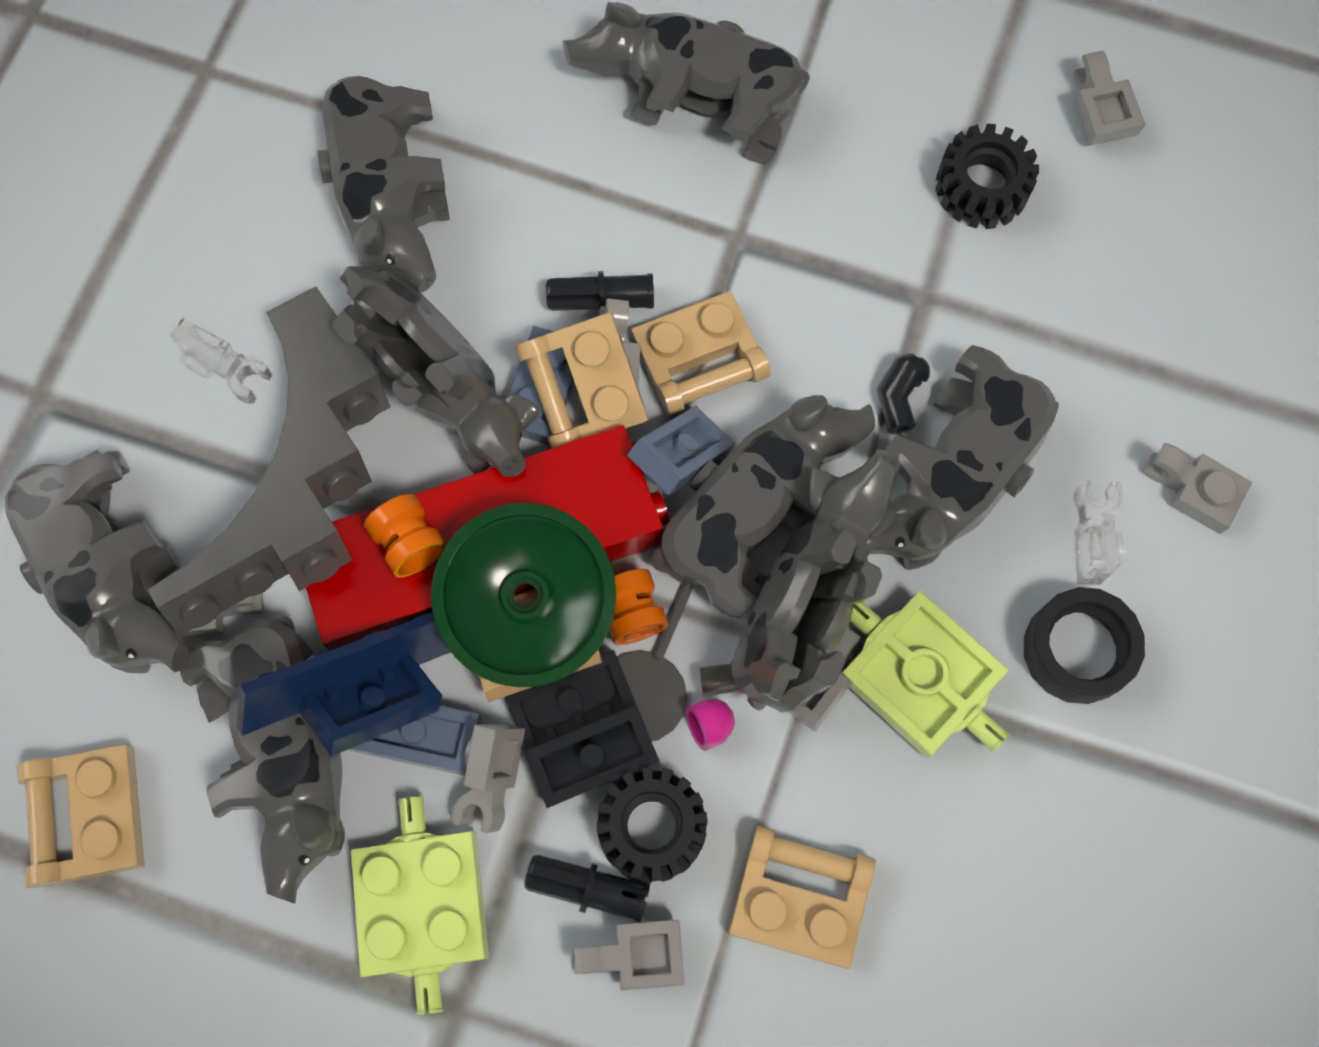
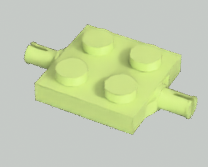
(925, 675)
(419, 905)

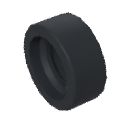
(1117, 619)

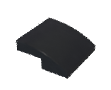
(582, 731)

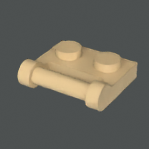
(695, 338)
(600, 375)
(101, 811)
(796, 917)

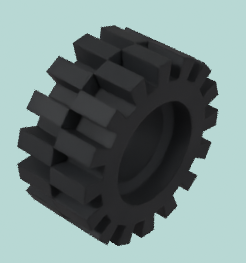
(994, 151)
(644, 787)

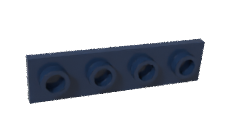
(353, 689)

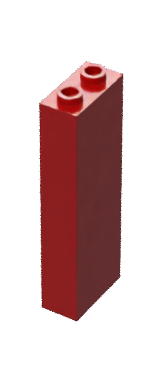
(582, 478)

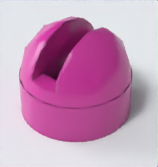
(710, 722)

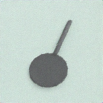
(656, 681)

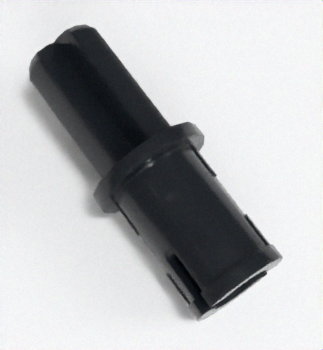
(592, 292)
(587, 887)

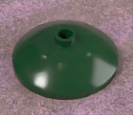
(478, 586)

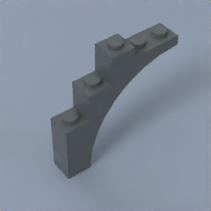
(313, 467)

